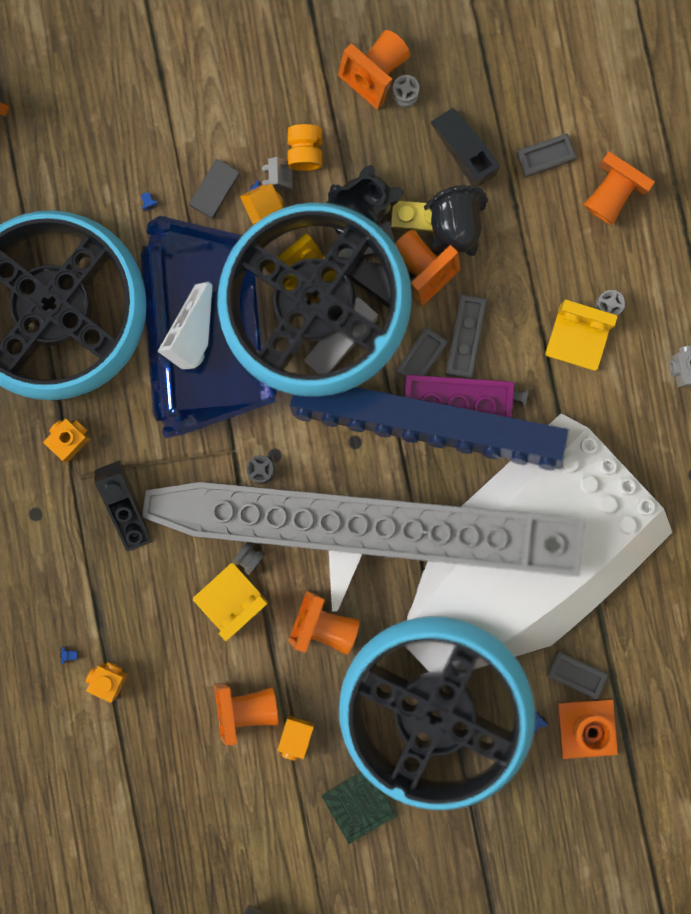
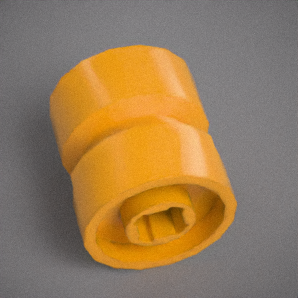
(304, 151)

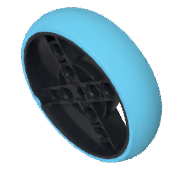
(288, 304)
(112, 353)
(403, 780)

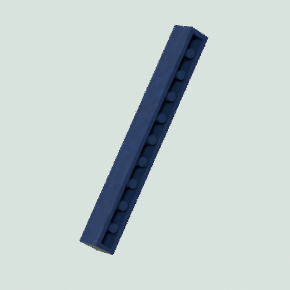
(437, 425)

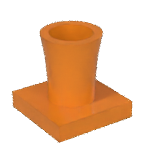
(370, 72)
(616, 188)
(429, 271)
(322, 626)
(243, 710)
(577, 718)

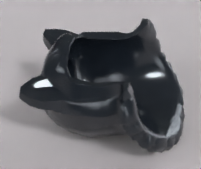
(366, 195)
(457, 218)

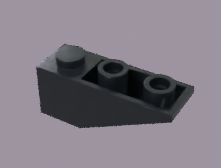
(466, 148)
(122, 505)

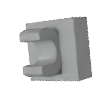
(279, 174)

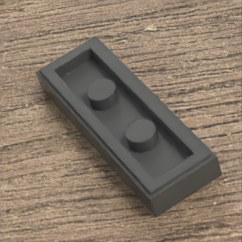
(466, 336)

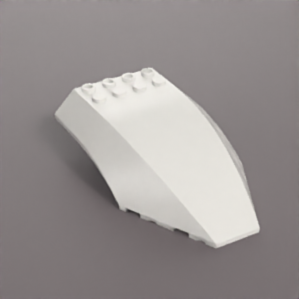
(539, 608)

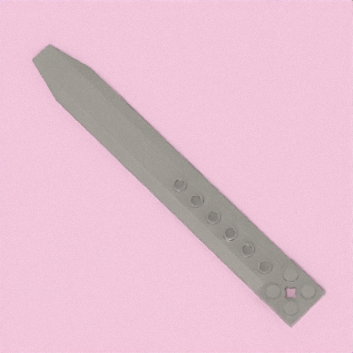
(370, 526)

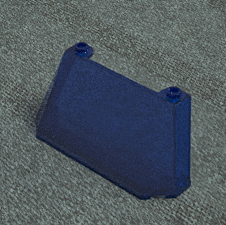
(220, 387)

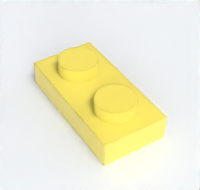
(411, 216)

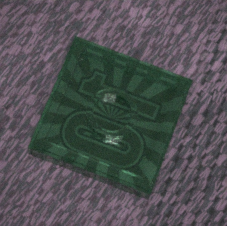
(358, 806)

